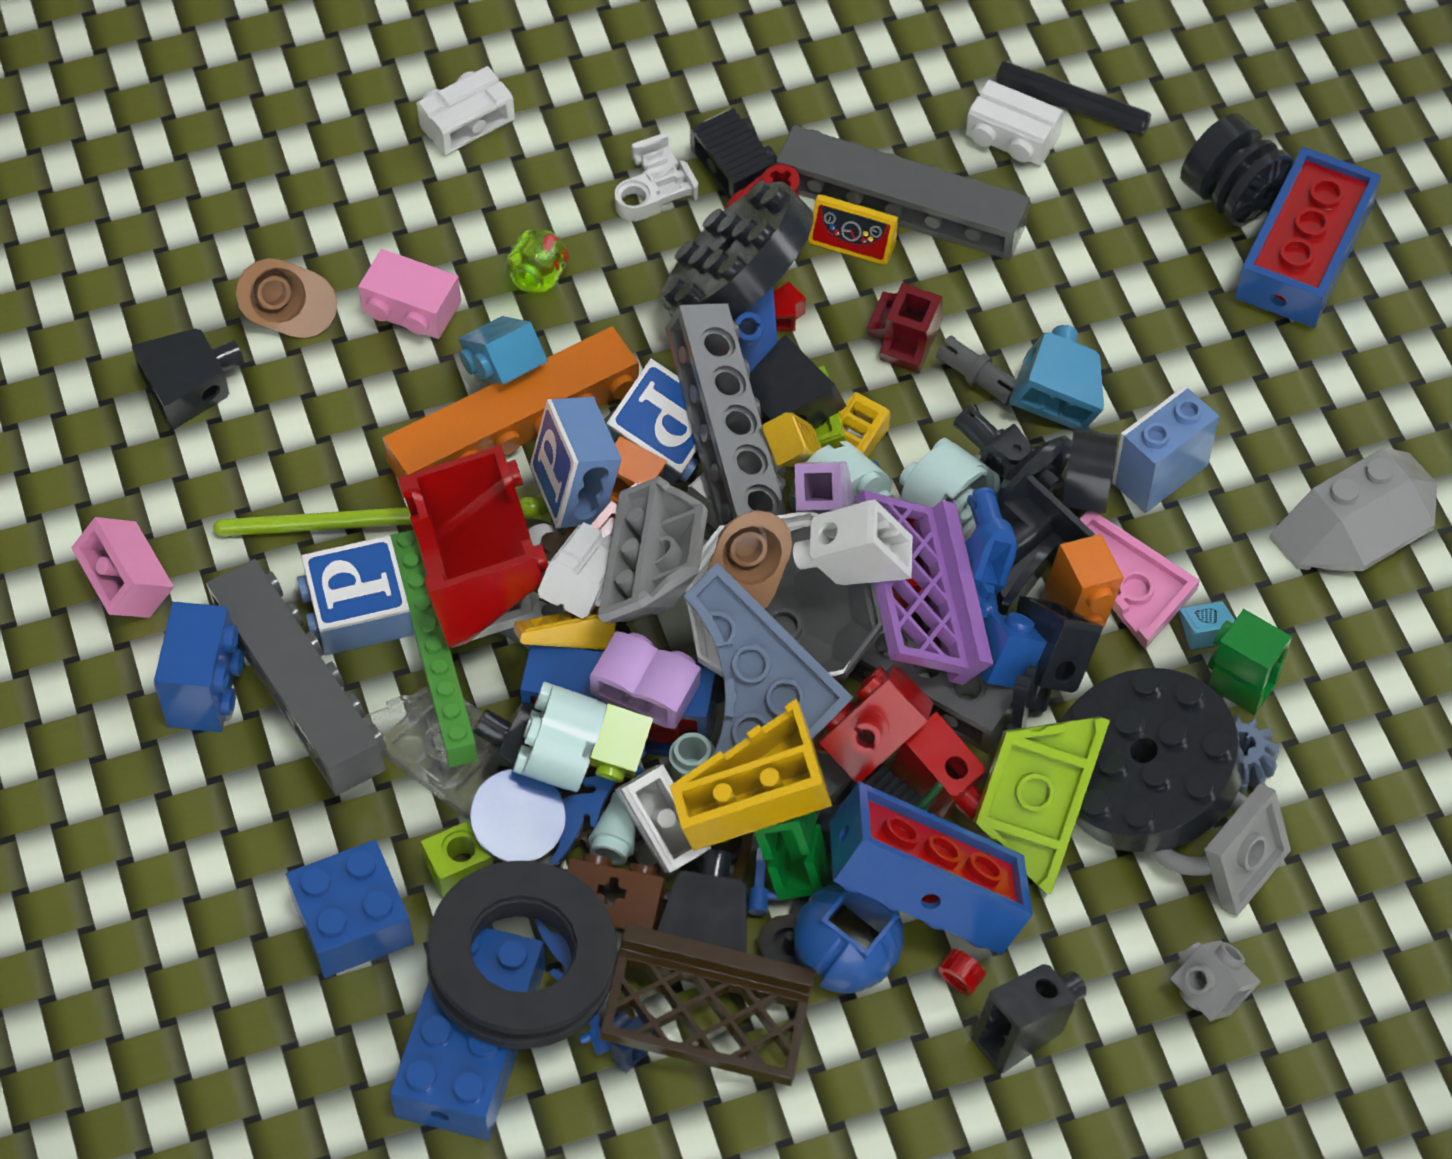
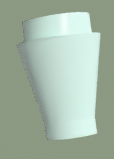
(614, 833)

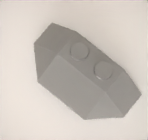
(1360, 514)
(651, 551)

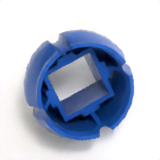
(836, 956)

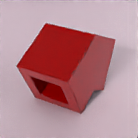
(788, 307)

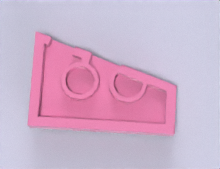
(1151, 585)

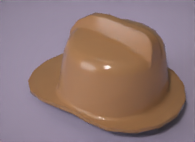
(286, 298)
(755, 552)

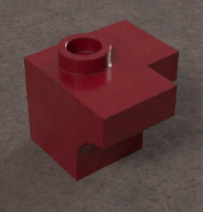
(906, 325)

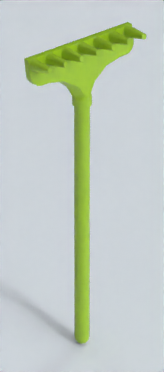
(531, 506)

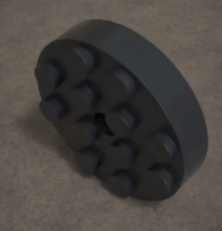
(740, 250)
(1188, 780)

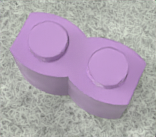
(645, 679)

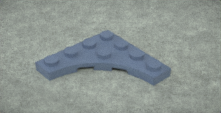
(760, 662)

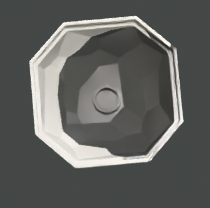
(824, 617)

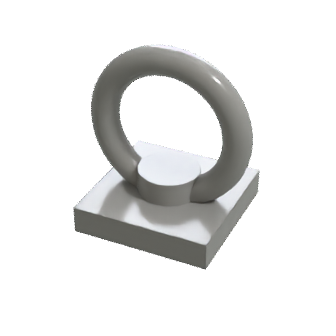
(1242, 851)

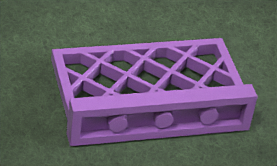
(947, 582)

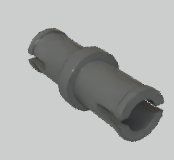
(977, 369)

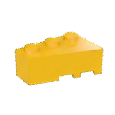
(753, 784)

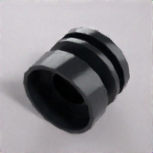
(1236, 169)

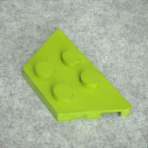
(1039, 790)

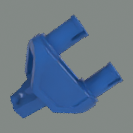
(989, 549)

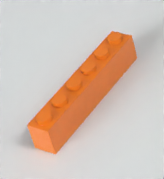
(514, 410)

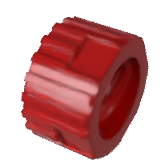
(962, 971)

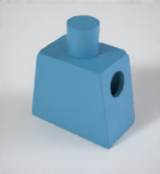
(1060, 380)

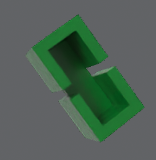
(1247, 660)
(795, 856)

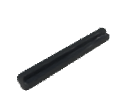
(1073, 97)

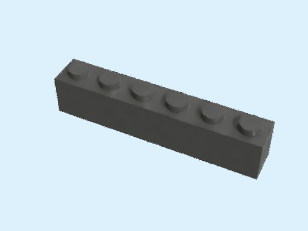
(918, 194)
(298, 678)

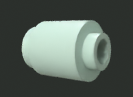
(688, 753)

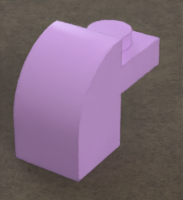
(822, 486)

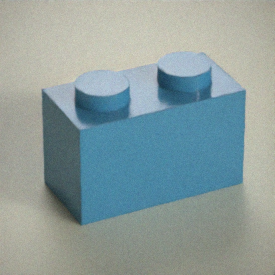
(501, 350)

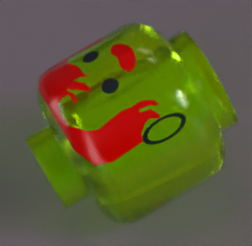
(537, 260)

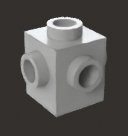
(1214, 978)

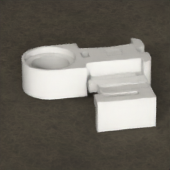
(659, 181)

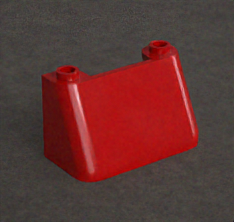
(473, 540)

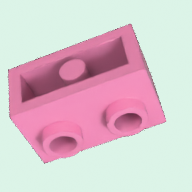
(409, 294)
(122, 567)

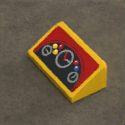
(853, 230)

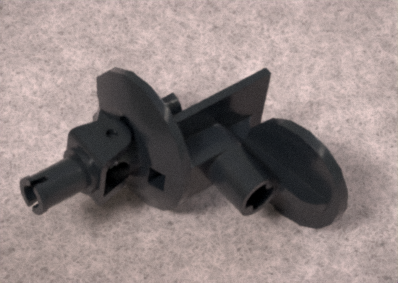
(1025, 498)

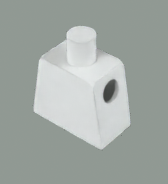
(857, 545)

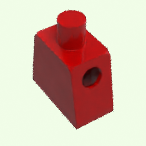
(941, 756)

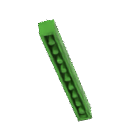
(434, 654)

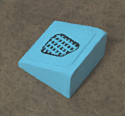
(1203, 623)

